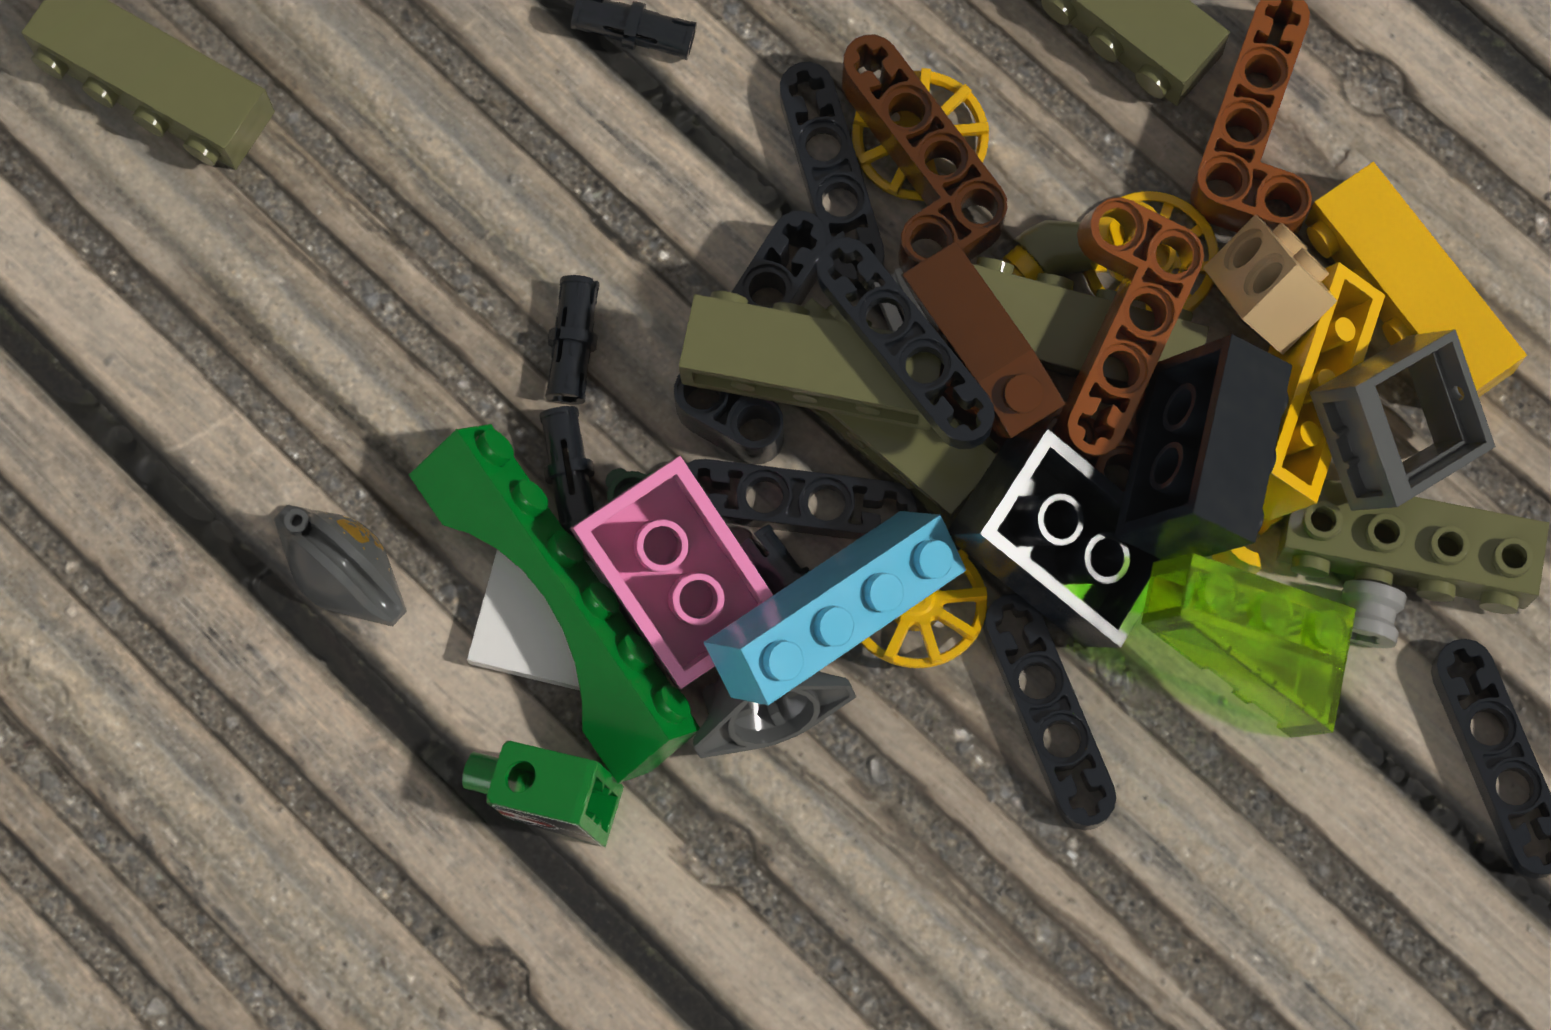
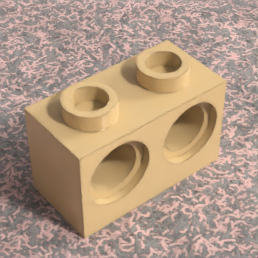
(1271, 282)

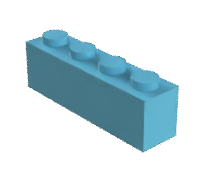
(834, 607)

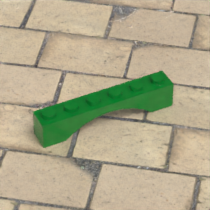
(626, 699)

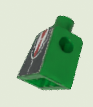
(547, 790)

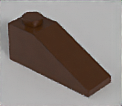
(983, 339)

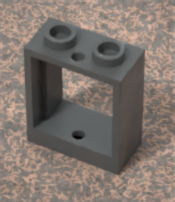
(1362, 436)

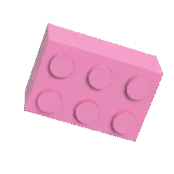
(672, 567)

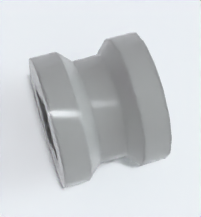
(1375, 612)

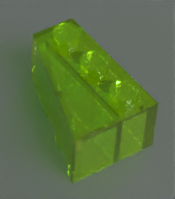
(1257, 636)

